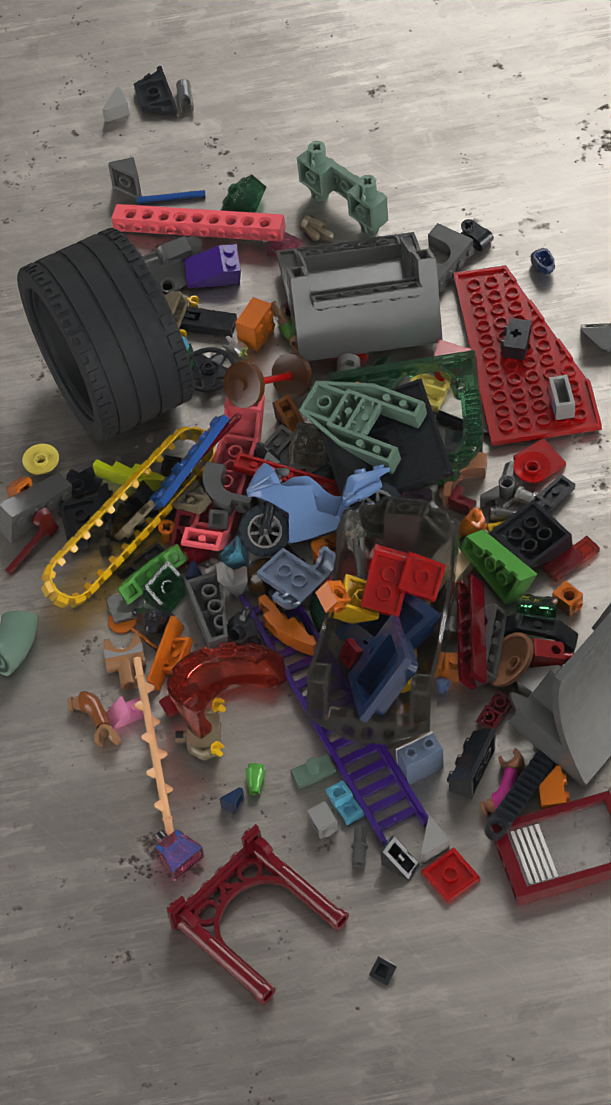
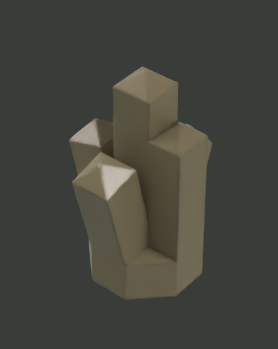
(316, 228)

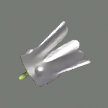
(240, 348)

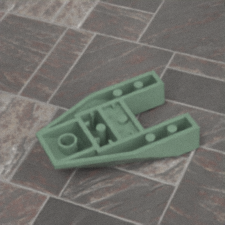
(349, 411)

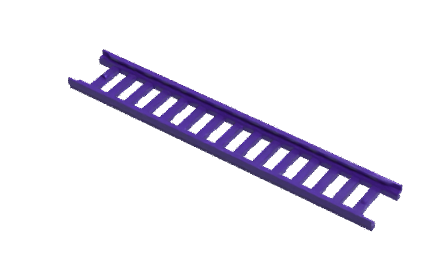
(387, 760)

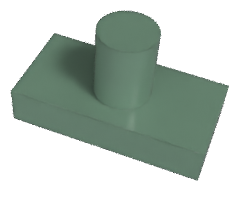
(313, 771)

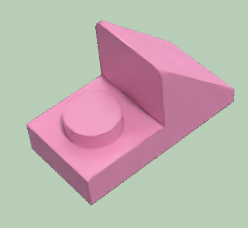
(123, 713)

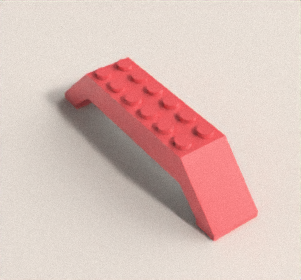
(239, 439)

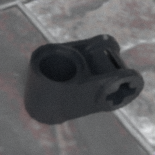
(481, 236)

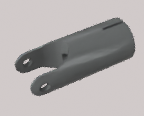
(184, 94)

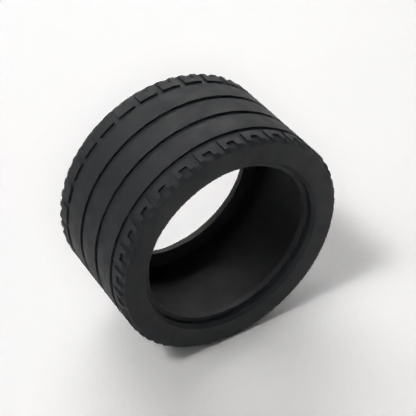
(106, 333)

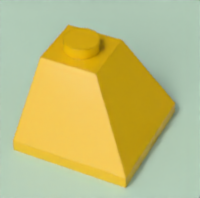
(352, 612)

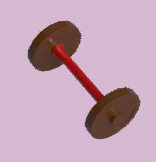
(246, 385)

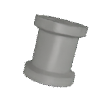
(524, 495)

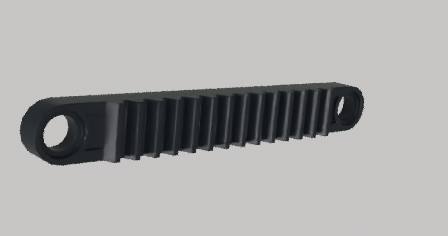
(519, 795)

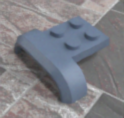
(295, 577)

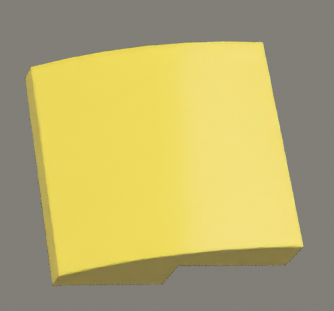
(435, 390)

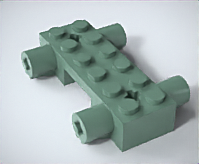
(324, 175)

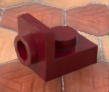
(350, 653)

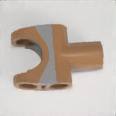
(122, 661)

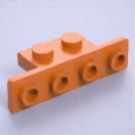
(170, 652)

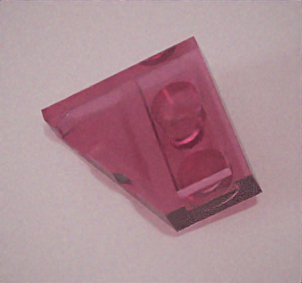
(288, 242)

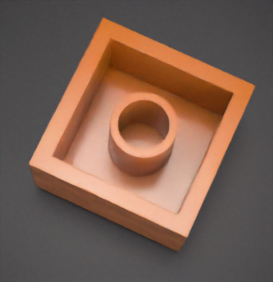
(255, 323)

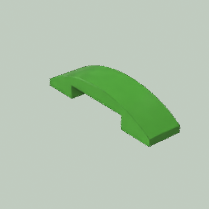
(132, 586)

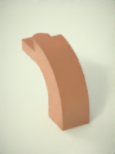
(476, 469)

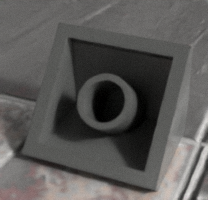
(125, 176)

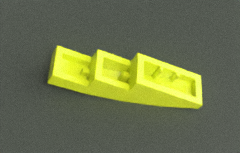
(120, 473)

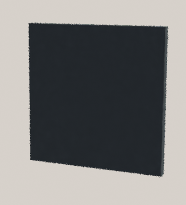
(420, 449)

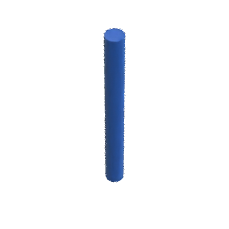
(172, 196)

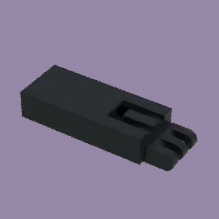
(209, 322)

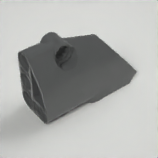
(168, 261)

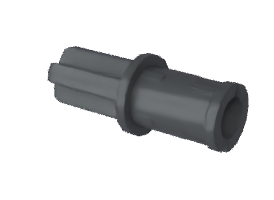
(359, 846)

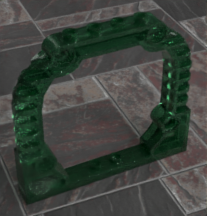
(460, 371)

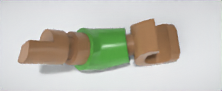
(285, 324)

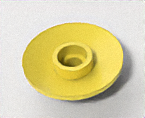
(40, 453)

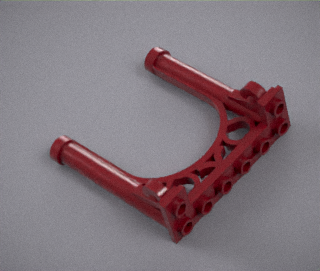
(259, 853)

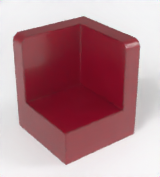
(460, 503)

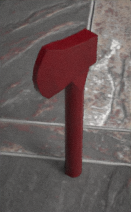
(46, 525)

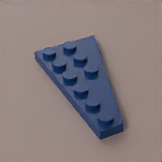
(182, 469)

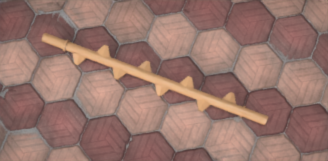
(156, 753)

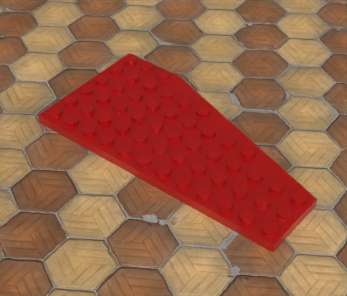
(516, 390)

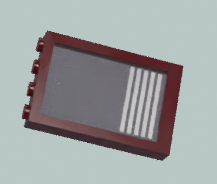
(558, 848)

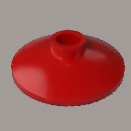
(532, 461)

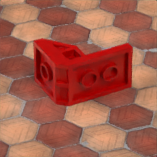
(383, 572)

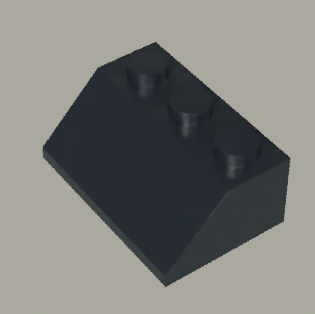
(472, 762)

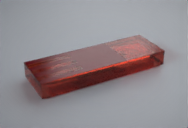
(571, 559)

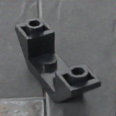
(542, 627)

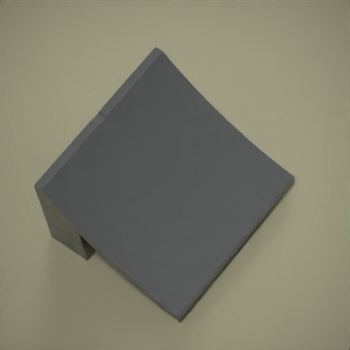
(361, 295)
(572, 709)

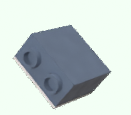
(420, 758)

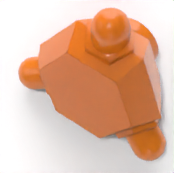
(472, 522)

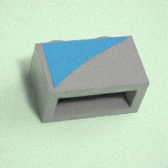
(561, 397)

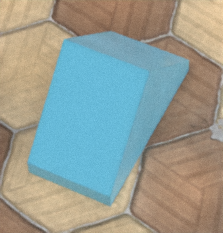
(234, 555)

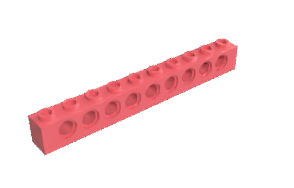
(199, 222)

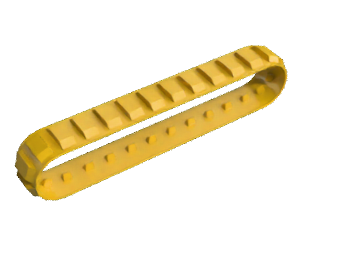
(49, 588)

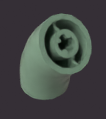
(16, 639)

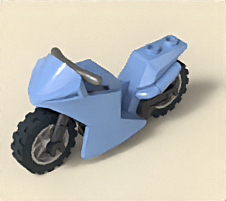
(307, 506)

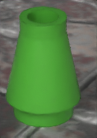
(255, 775)

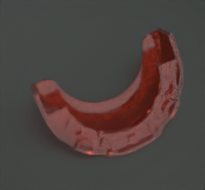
(213, 671)

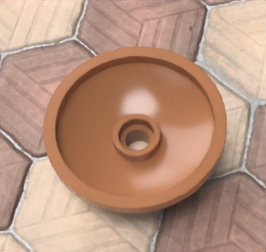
(514, 659)

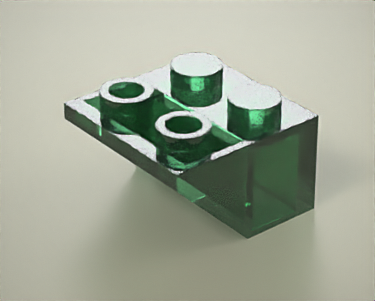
(244, 195)

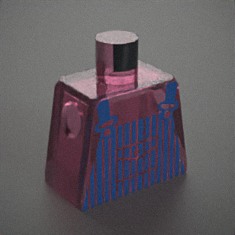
(177, 852)

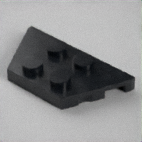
(155, 93)

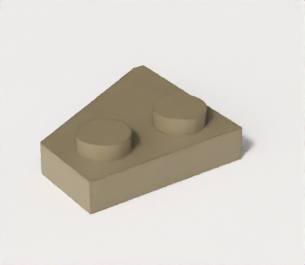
(192, 499)
(137, 519)

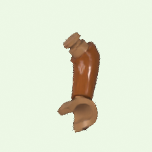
(91, 704)

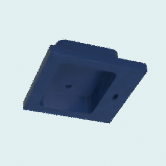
(415, 618)
(382, 670)

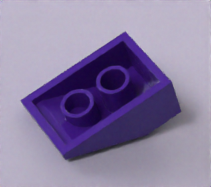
(213, 267)

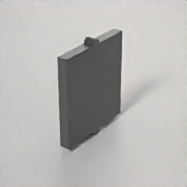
(120, 610)

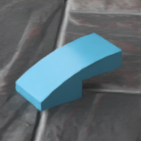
(344, 802)

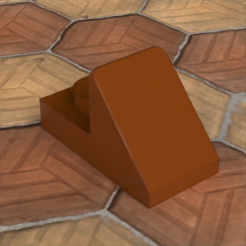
(287, 412)

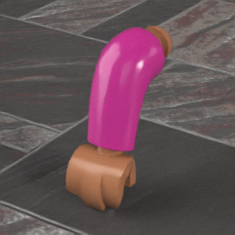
(512, 770)

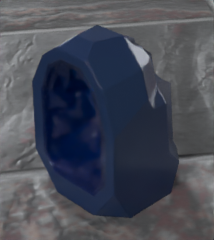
(543, 261)

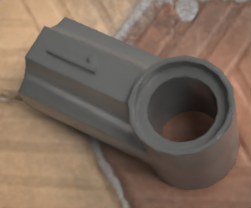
(508, 482)

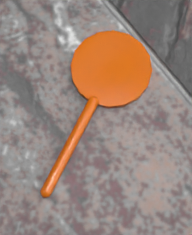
(127, 626)

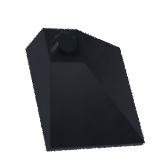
(533, 535)

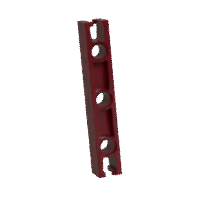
(471, 632)

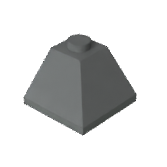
(599, 333)

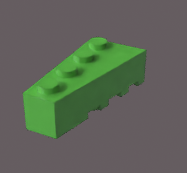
(498, 566)

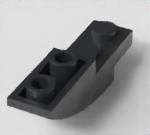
(99, 534)

